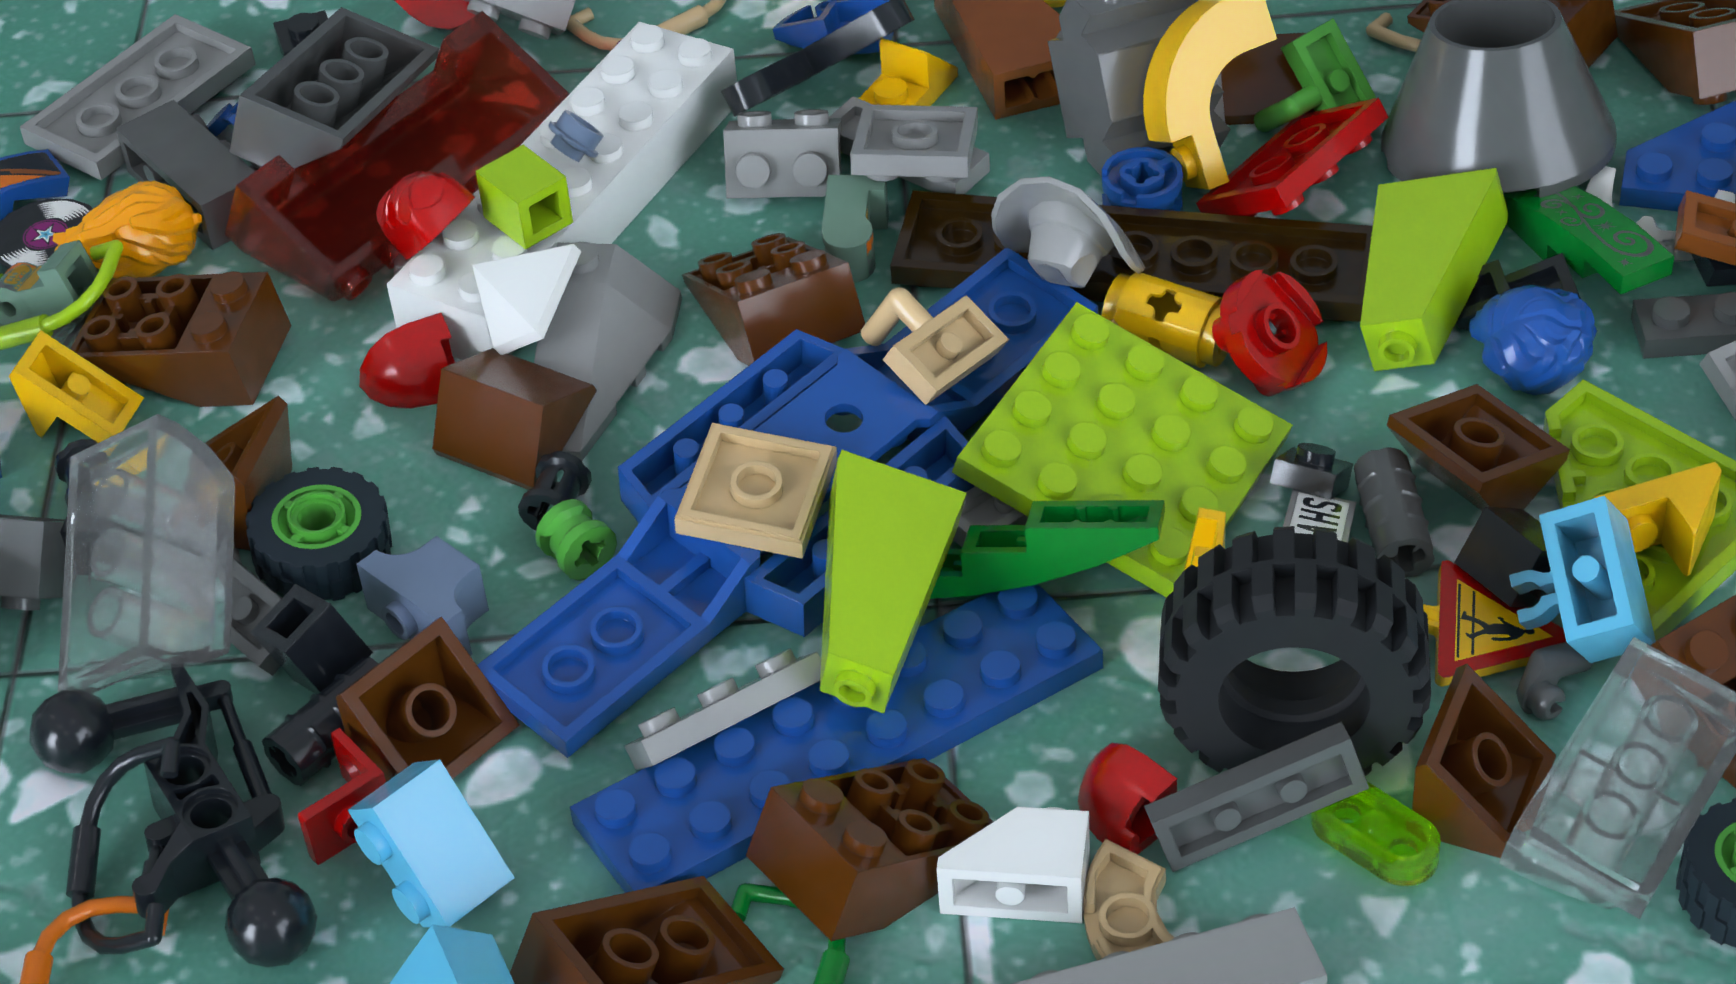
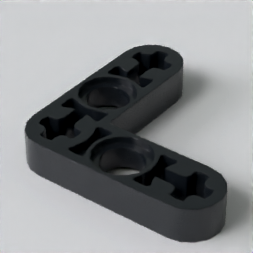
(817, 56)

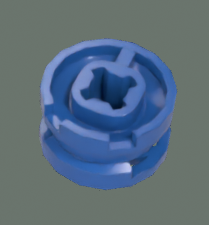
(1143, 180)

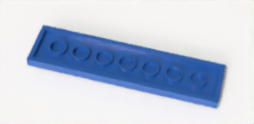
(956, 682)

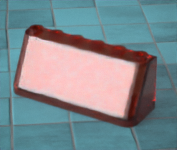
(462, 115)

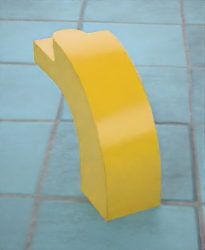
(1183, 78)

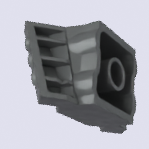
(1103, 68)

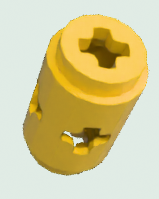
(1166, 316)

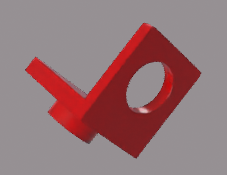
(327, 822)

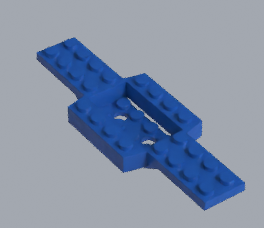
(677, 591)

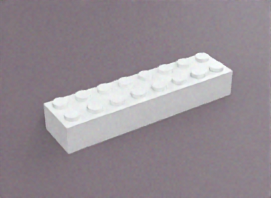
(654, 106)

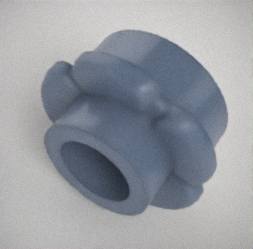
(575, 136)

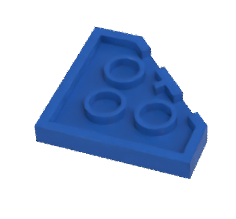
(1689, 157)

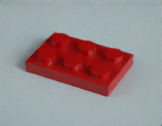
(1294, 160)

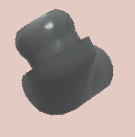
(1539, 682)

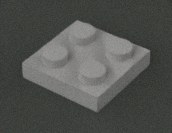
(914, 142)

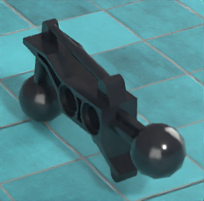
(204, 824)

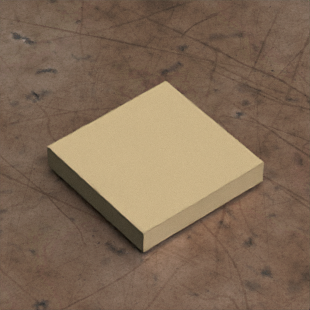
(756, 490)

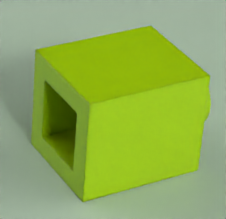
(524, 196)

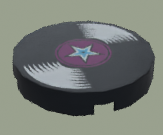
(29, 231)

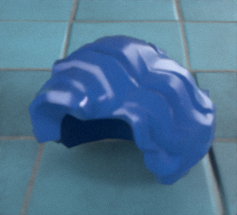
(1535, 337)

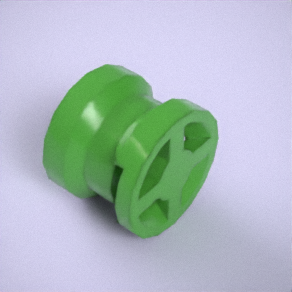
(575, 539)

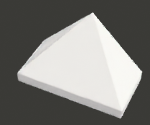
(523, 294)

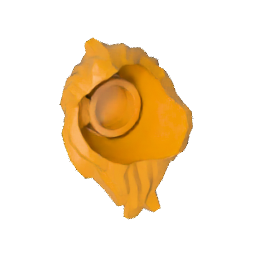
(148, 220)

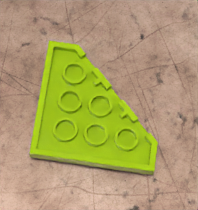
(1622, 447)

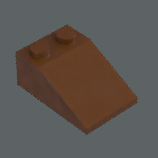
(1684, 45)
(645, 937)

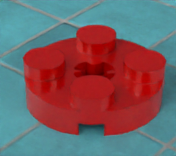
(1243, 330)

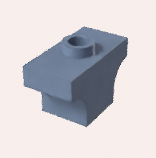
(422, 586)

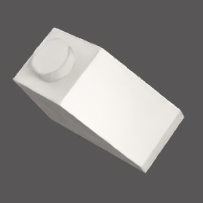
(1020, 867)

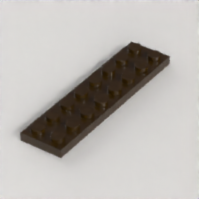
(953, 236)

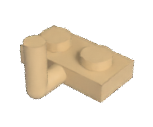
(939, 348)

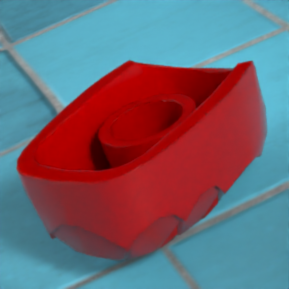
(420, 209)

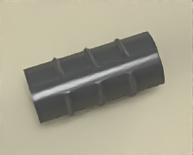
(1394, 510)

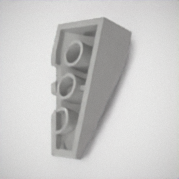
(607, 331)

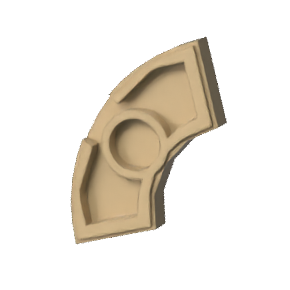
(1123, 901)

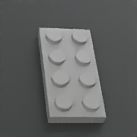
(167, 64)

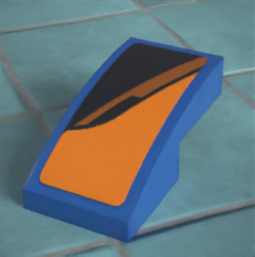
(30, 177)

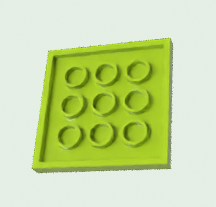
(1122, 422)

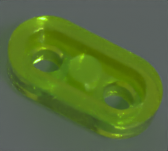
(1381, 836)

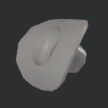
(1059, 230)

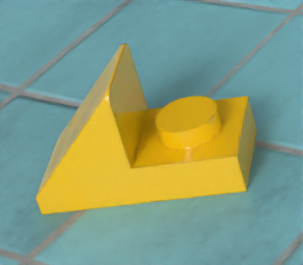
(909, 76)
(64, 385)
(1671, 512)

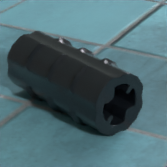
(304, 739)

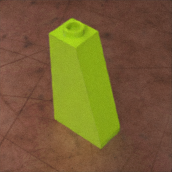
(1426, 261)
(881, 569)

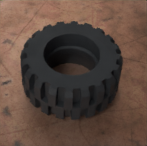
(1293, 595)

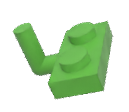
(1325, 73)

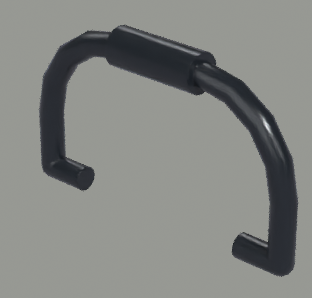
(86, 845)

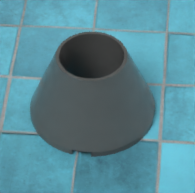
(1503, 93)

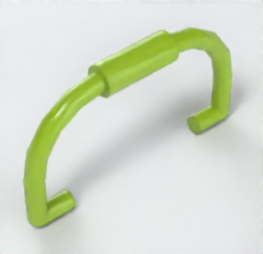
(27, 329)

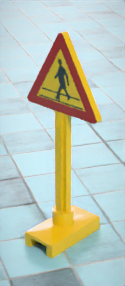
(1467, 622)

